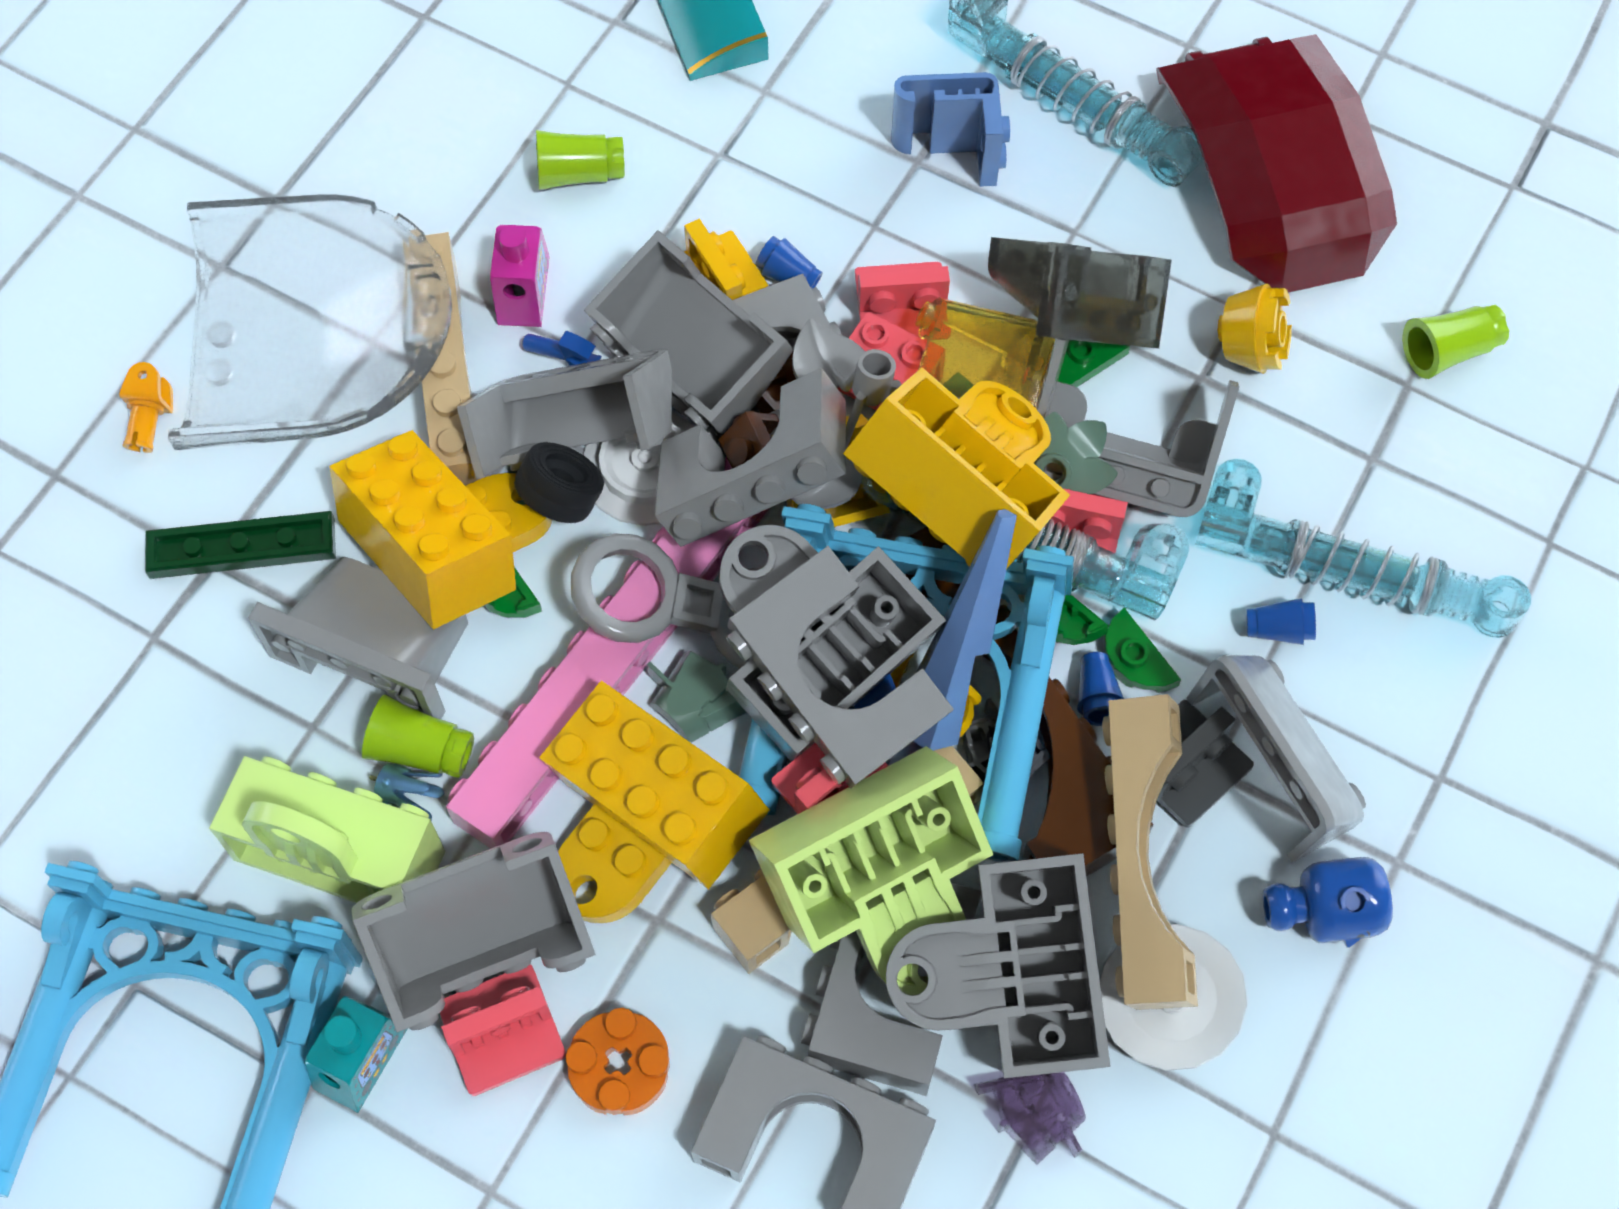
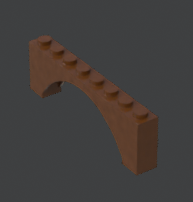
(1077, 788)

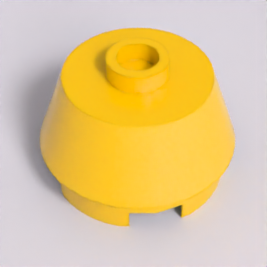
(1256, 328)

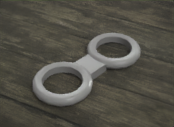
(684, 598)

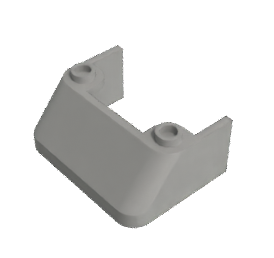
(571, 408)
(1148, 474)

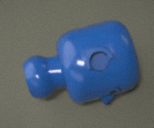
(1334, 900)

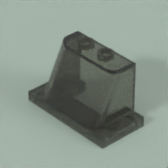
(1084, 291)

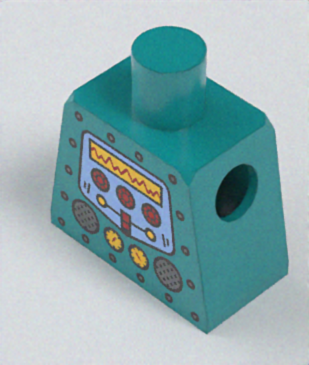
(352, 1052)

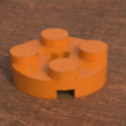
(614, 1092)

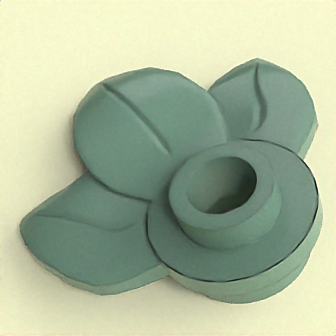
(1077, 453)

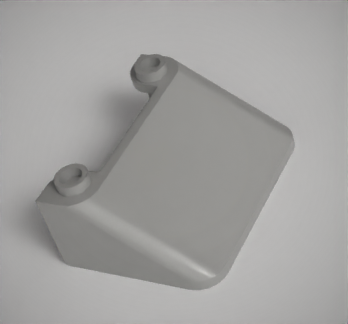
(1288, 745)

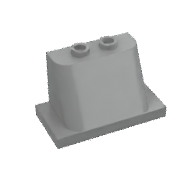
(364, 630)

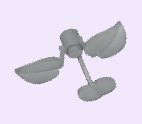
(848, 367)

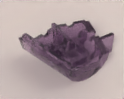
(1037, 1111)

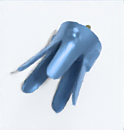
(395, 781)

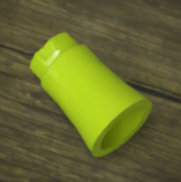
(577, 158)
(1452, 338)
(415, 739)

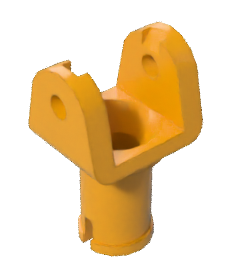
(146, 400)

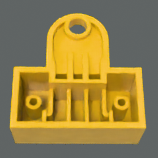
(960, 460)
(431, 533)
(651, 803)

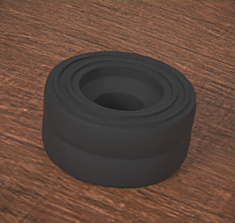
(559, 482)

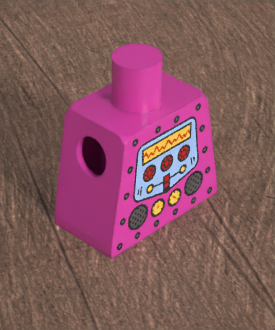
(522, 260)

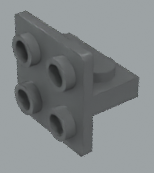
(1207, 765)

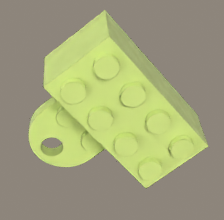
(322, 832)
(876, 859)

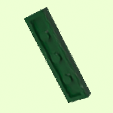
(240, 545)

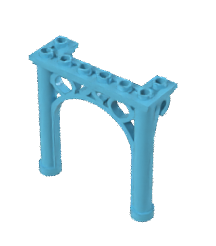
(1043, 579)
(74, 923)

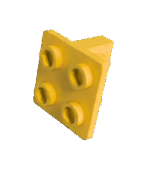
(722, 260)

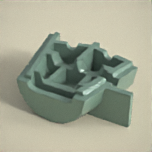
(694, 696)

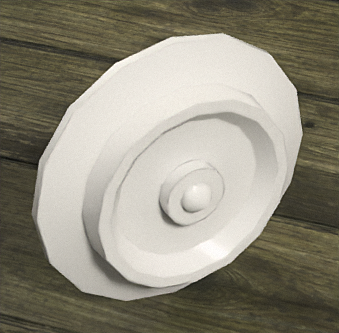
(630, 476)
(1183, 1035)

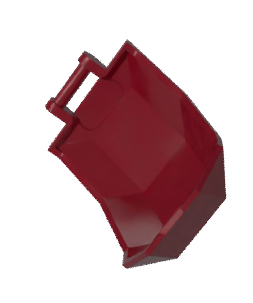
(1287, 159)

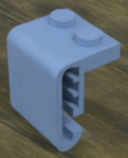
(958, 113)

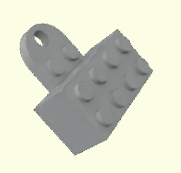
(842, 652)
(1017, 968)

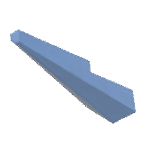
(967, 629)

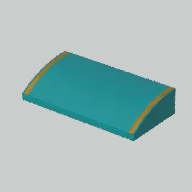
(715, 34)

